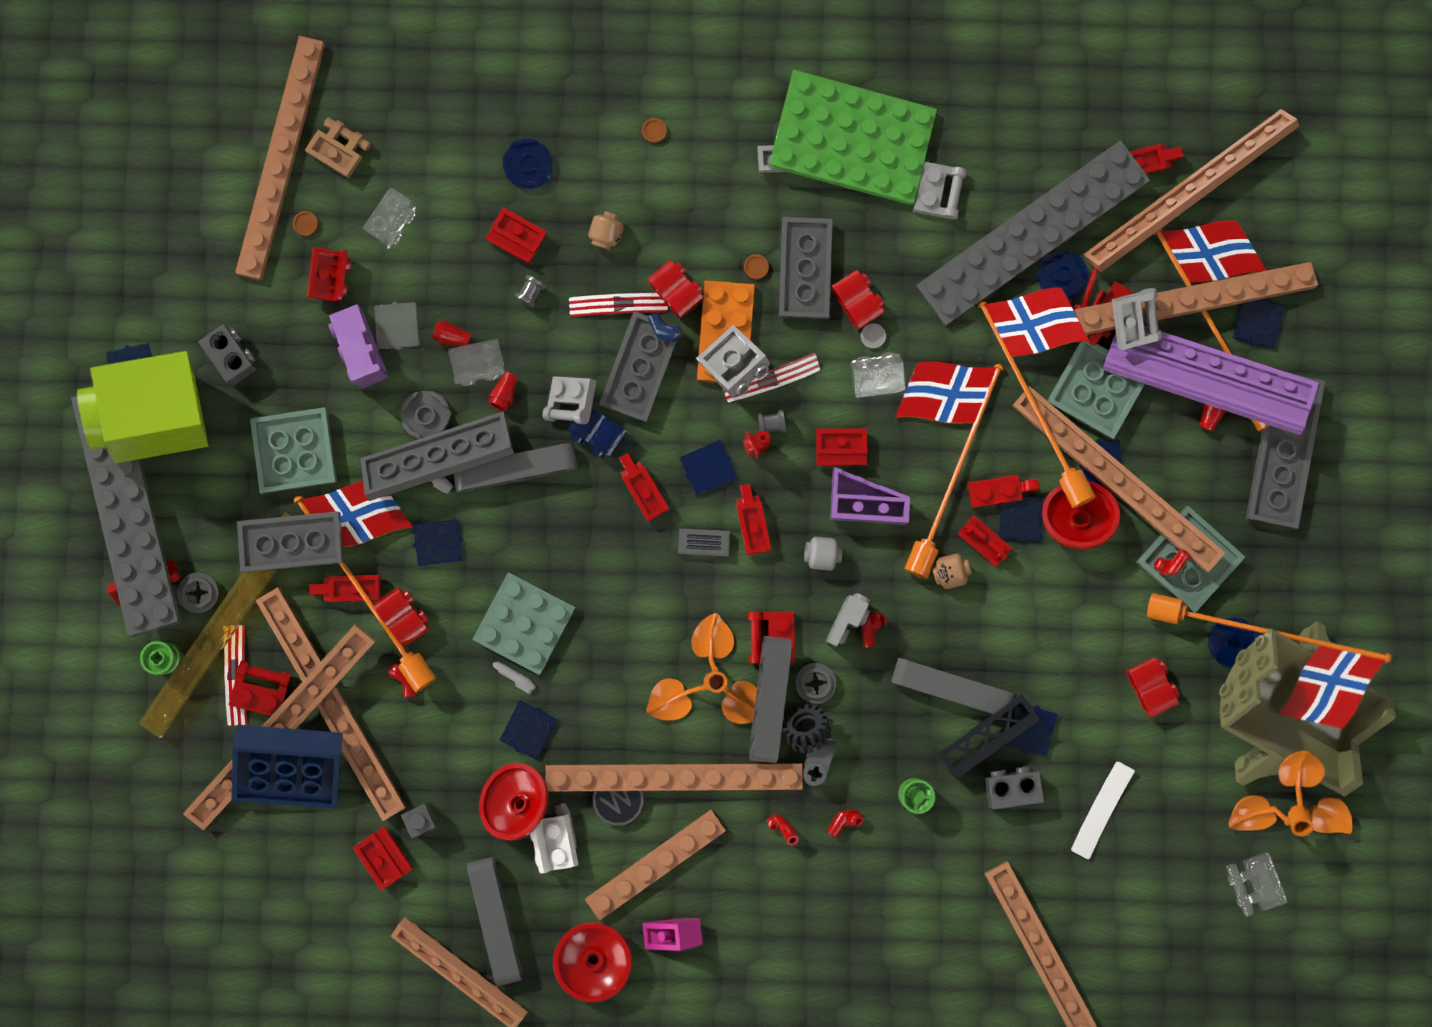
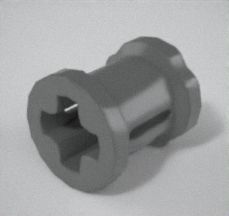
(530, 291)
(772, 422)

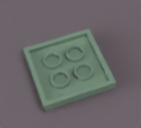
(1094, 395)
(293, 450)
(1192, 582)
(524, 623)

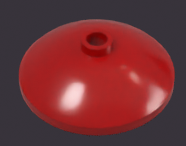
(1099, 518)
(503, 797)
(592, 980)

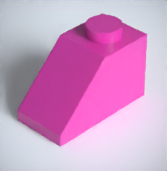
(672, 934)

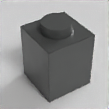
(420, 820)

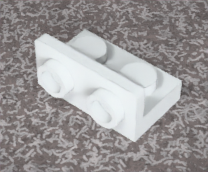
(554, 844)

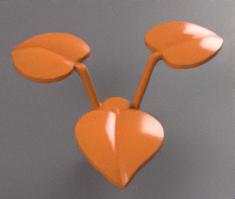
(715, 640)
(1303, 770)

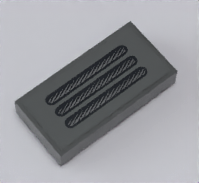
(704, 542)

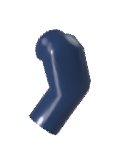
(663, 331)

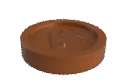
(654, 130)
(305, 223)
(756, 266)

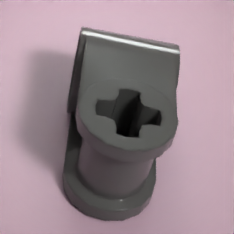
(820, 759)

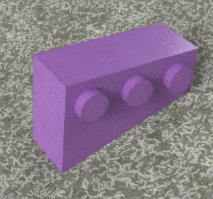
(357, 347)
(865, 501)

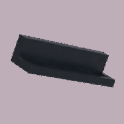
(992, 741)

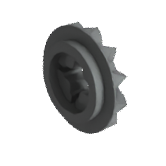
(190, 584)
(806, 675)

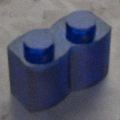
(599, 433)

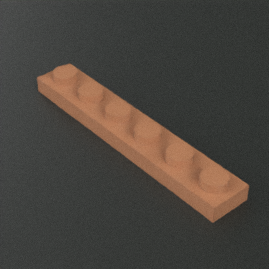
(655, 864)
(459, 973)

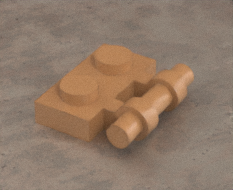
(334, 154)

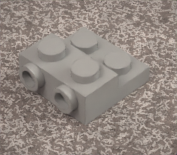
(734, 362)
(853, 614)

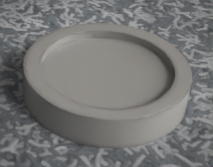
(873, 336)

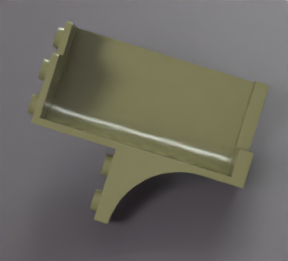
(1261, 687)

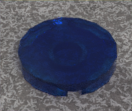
(527, 164)
(1063, 271)
(1228, 641)

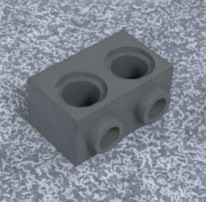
(225, 357)
(1014, 795)

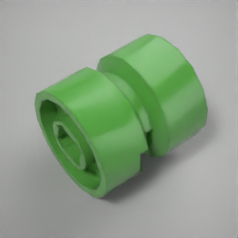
(161, 657)
(916, 795)

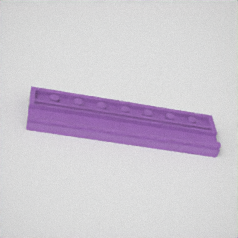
(1217, 380)

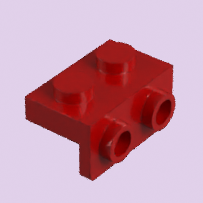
(328, 275)

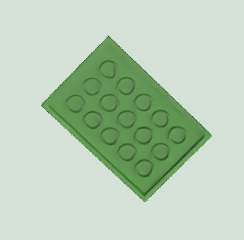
(852, 137)

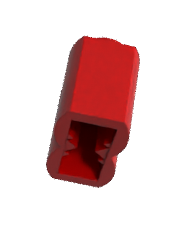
(676, 289)
(857, 299)
(401, 616)
(1152, 686)

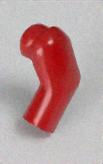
(1174, 565)
(871, 625)
(394, 672)
(844, 819)
(785, 827)

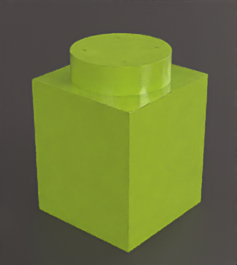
(143, 408)

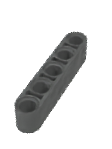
(517, 468)
(950, 687)
(770, 699)
(494, 921)

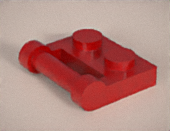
(779, 625)
(257, 697)

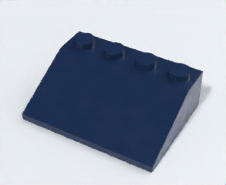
(286, 766)

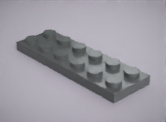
(436, 456)
(1283, 471)

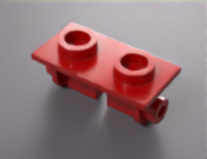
(756, 443)
(984, 541)

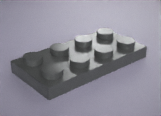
(805, 268)
(637, 370)
(290, 542)

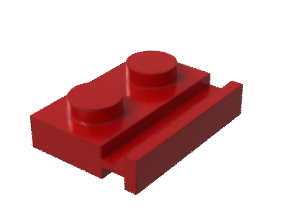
(516, 235)
(841, 447)
(383, 858)

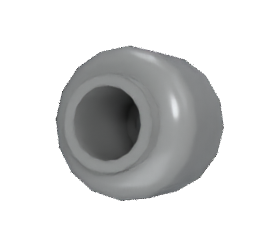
(822, 553)

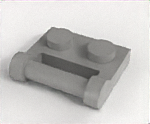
(931, 189)
(1129, 319)
(570, 391)

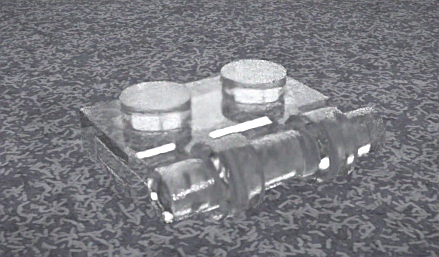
(1264, 881)

